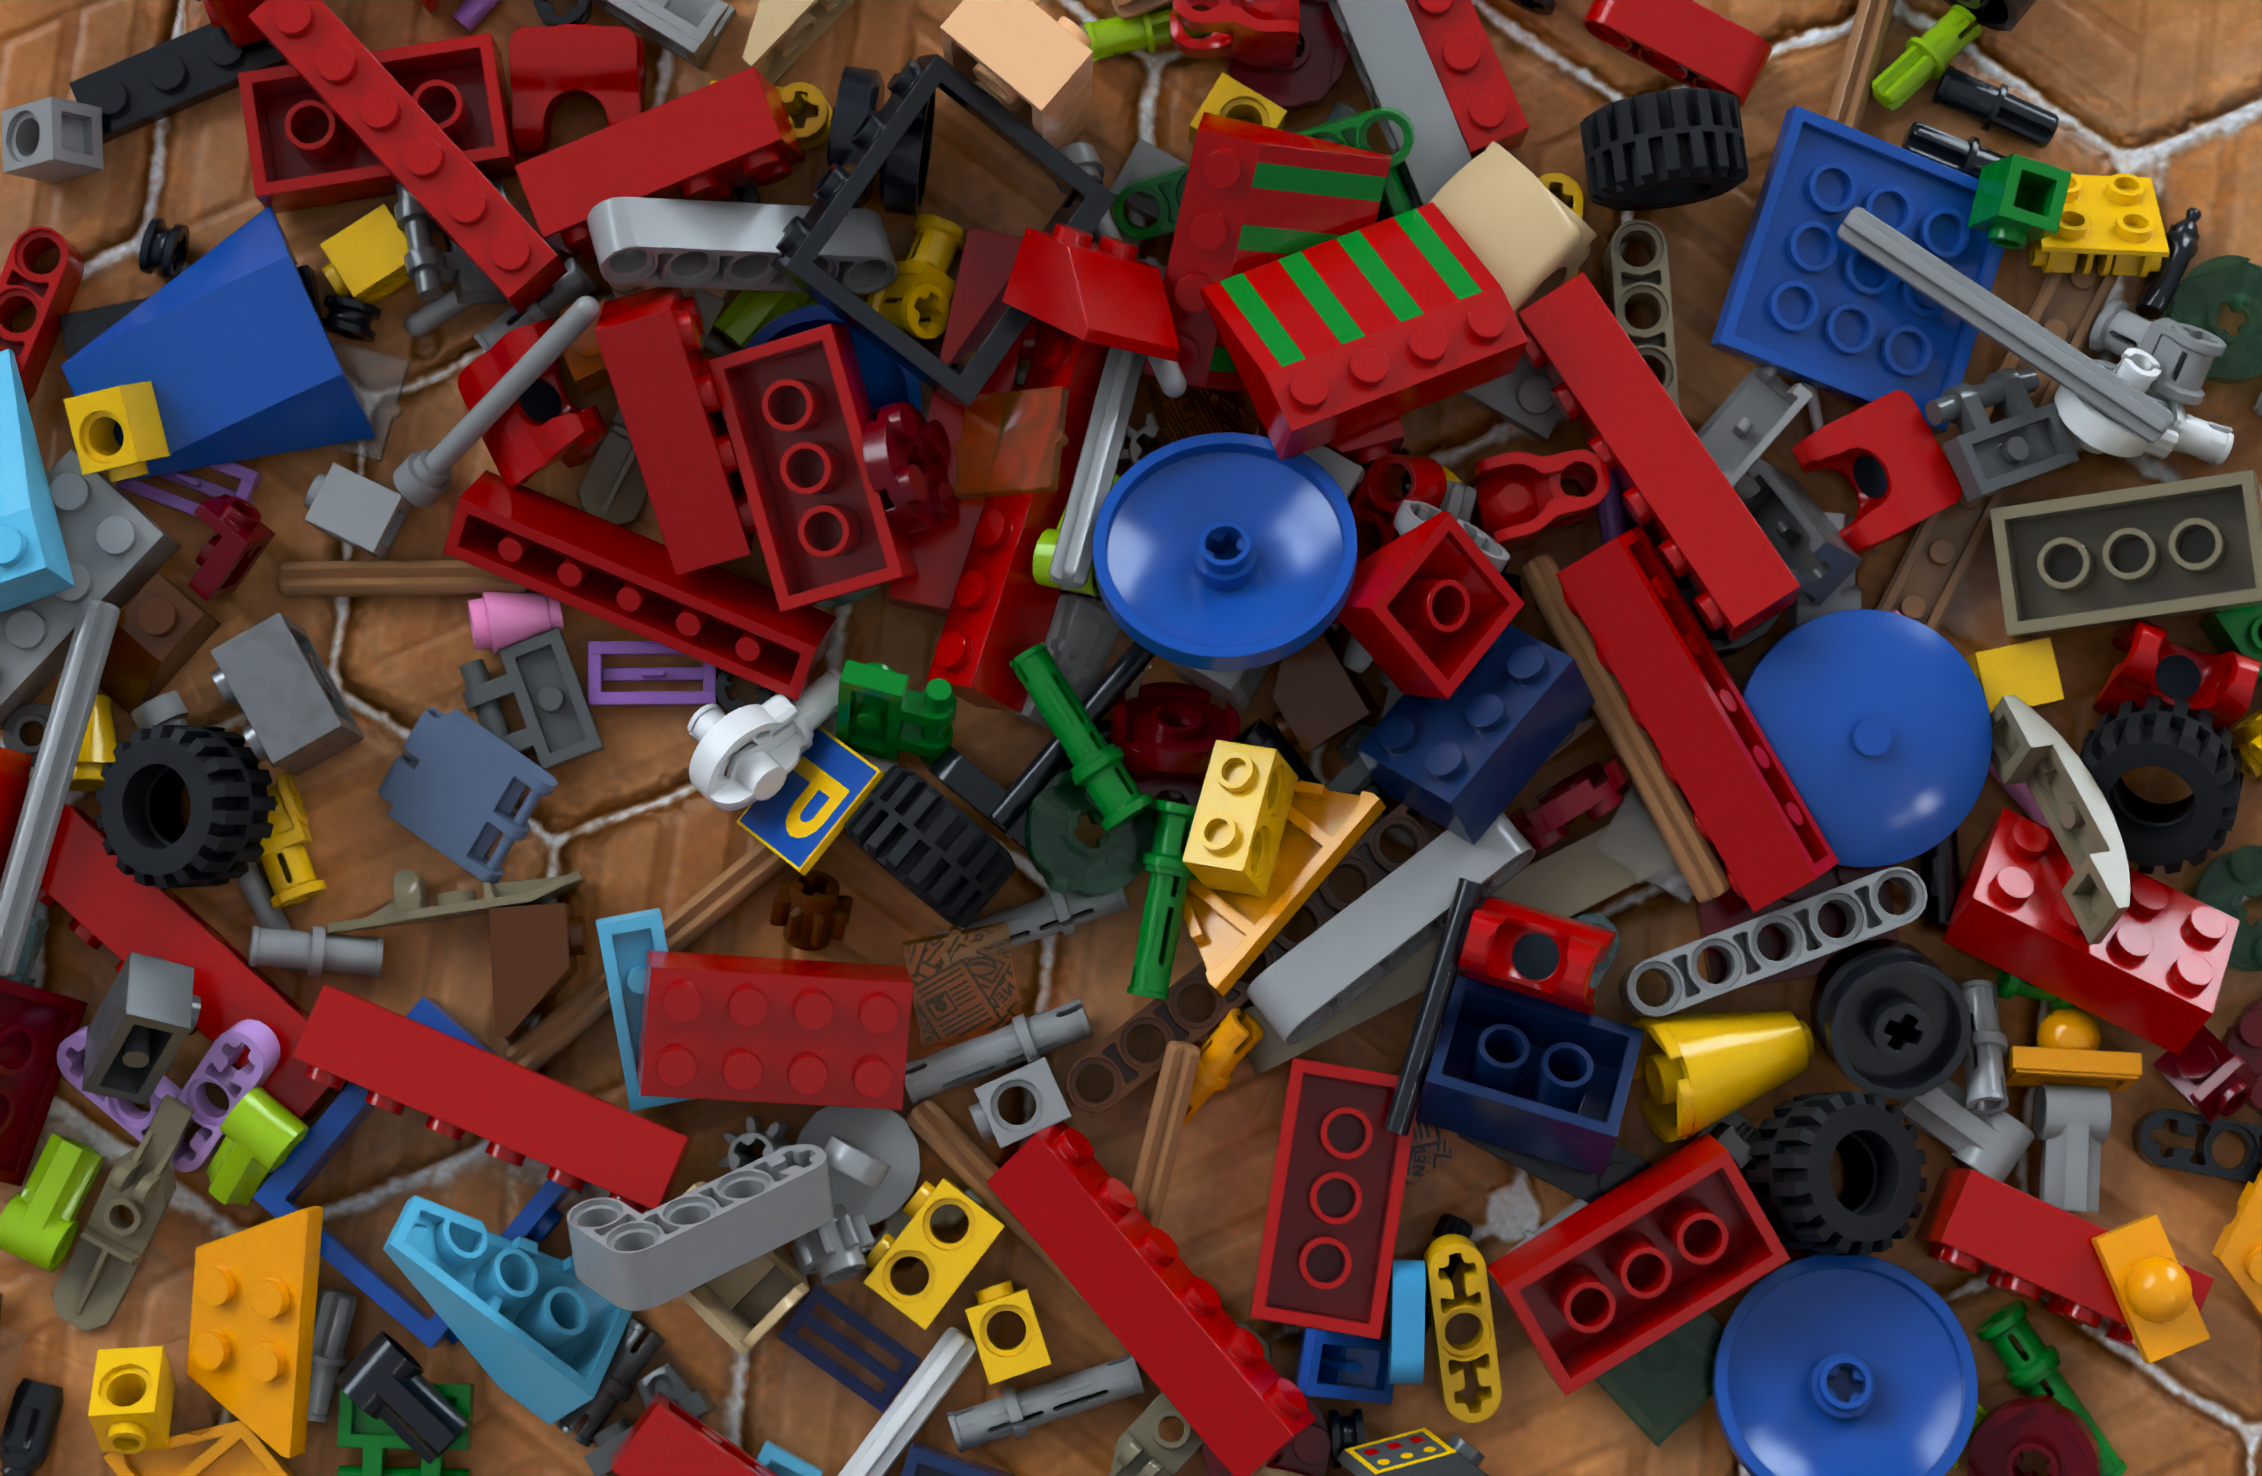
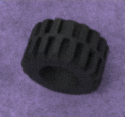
(1664, 149)
(2178, 742)
(144, 806)
(930, 846)
(1877, 1163)

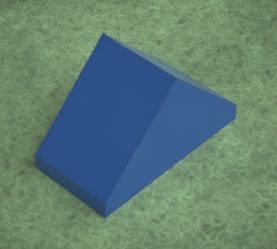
(1342, 1366)

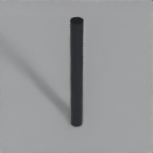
(1053, 754)
(1432, 1008)

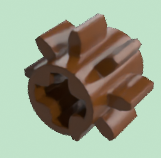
(811, 910)

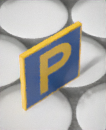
(812, 802)

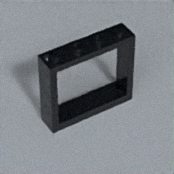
(843, 185)

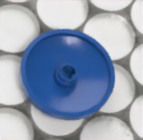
(1224, 552)
(1874, 731)
(1844, 1373)

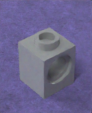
(52, 139)
(356, 510)
(1049, 1104)

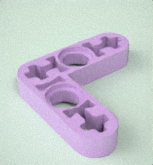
(213, 1068)

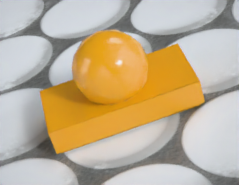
(2071, 1055)
(2150, 1288)

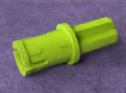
(1119, 36)
(1925, 58)

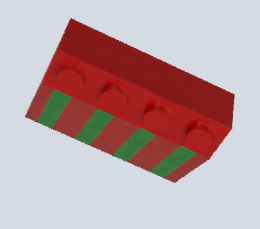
(1248, 203)
(1364, 328)

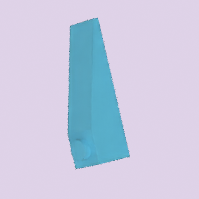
(30, 536)
(510, 1306)

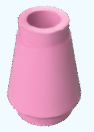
(511, 617)

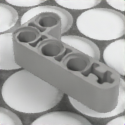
(701, 1234)

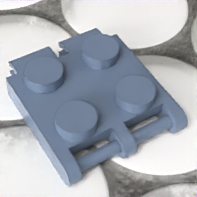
(464, 790)

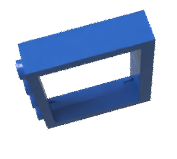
(326, 1138)

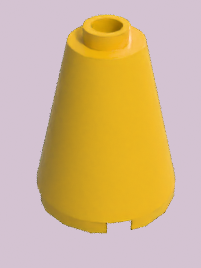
(1714, 1064)

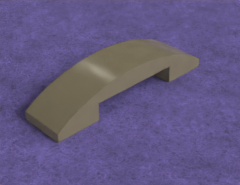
(2075, 809)

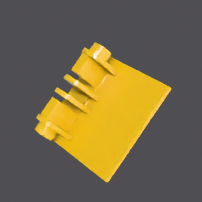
(2107, 218)

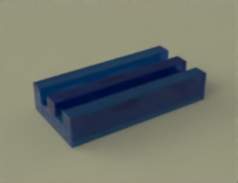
(805, 1316)

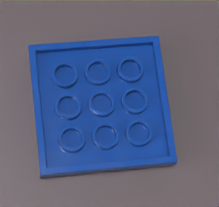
(1825, 308)

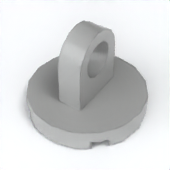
(869, 1158)

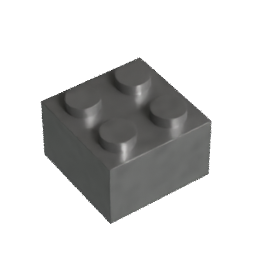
(285, 695)

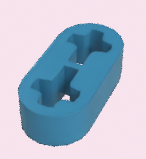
(1406, 1322)

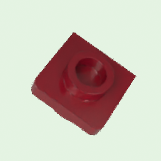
(233, 550)
(2208, 1076)

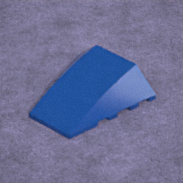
(230, 358)

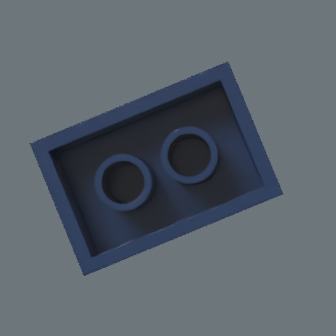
(1481, 746)
(1530, 1075)

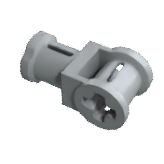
(2180, 348)

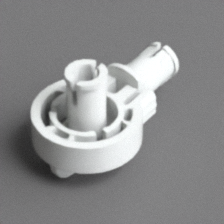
(2101, 434)
(756, 743)

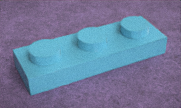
(624, 954)

